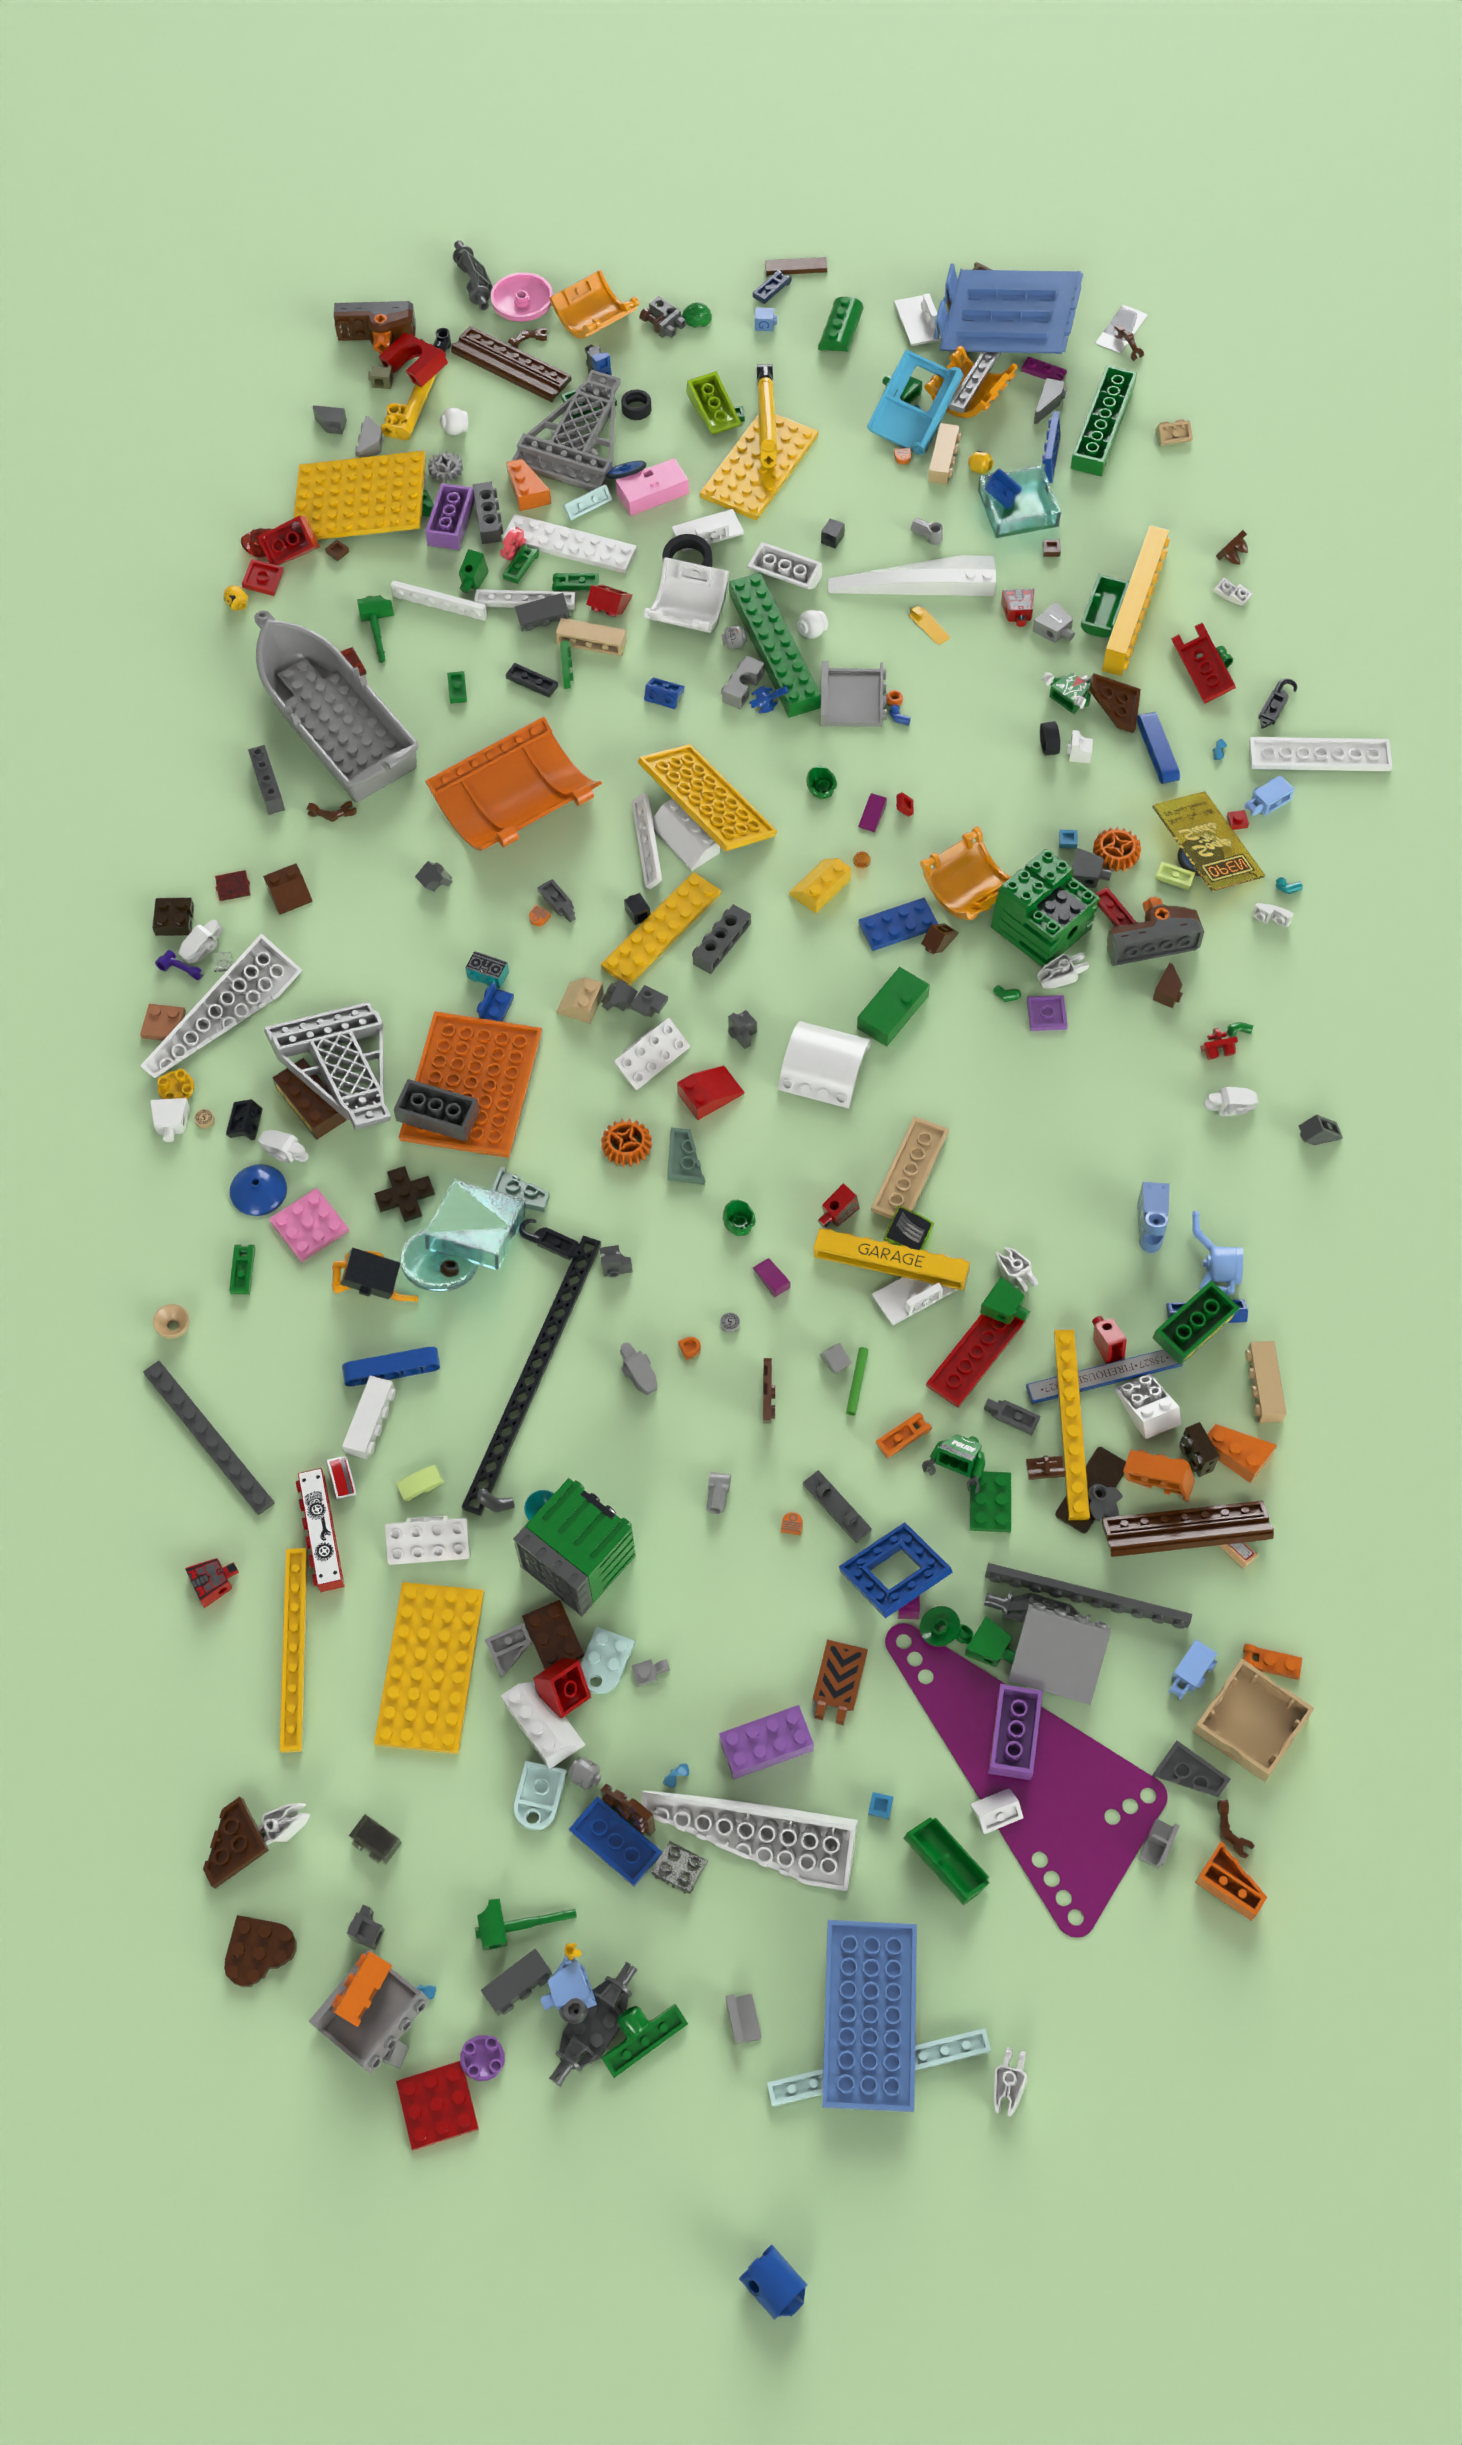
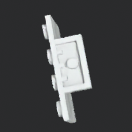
(918, 319)
(712, 527)
(651, 1053)
(908, 1297)
(427, 1540)

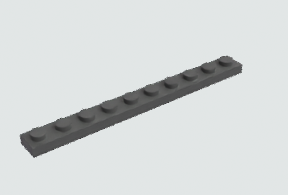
(209, 1438)
(1083, 1594)

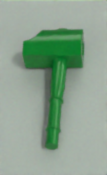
(372, 609)
(493, 1929)

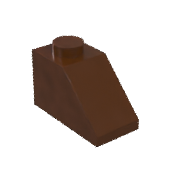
(938, 938)
(1169, 988)

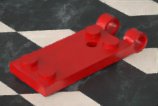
(1208, 671)

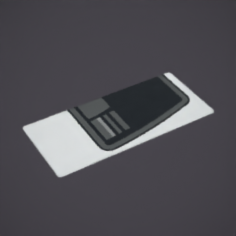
(1129, 319)

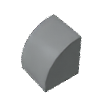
(835, 1358)
(396, 2056)

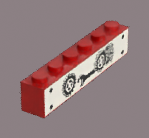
(320, 1529)

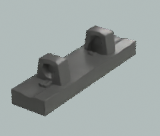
(837, 1506)

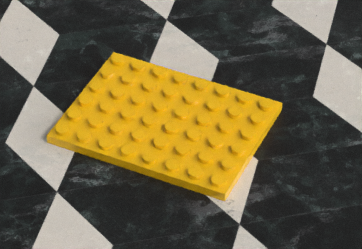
(362, 494)

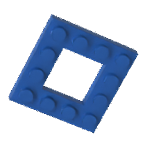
(886, 1600)

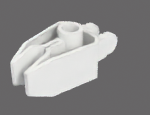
(200, 942)
(1062, 970)
(1232, 1101)
(283, 1146)
(1016, 1269)
(283, 1822)
(1010, 2082)

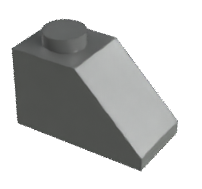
(330, 418)
(1319, 1130)

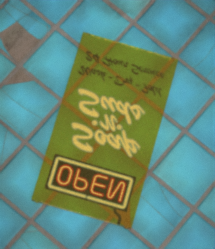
(1208, 841)

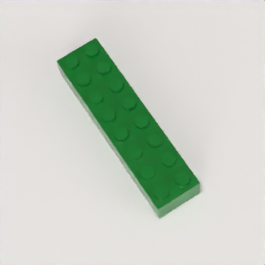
(1103, 420)

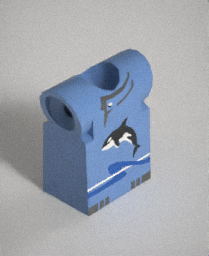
(1153, 1215)

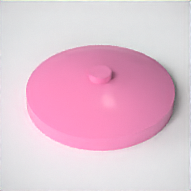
(521, 297)

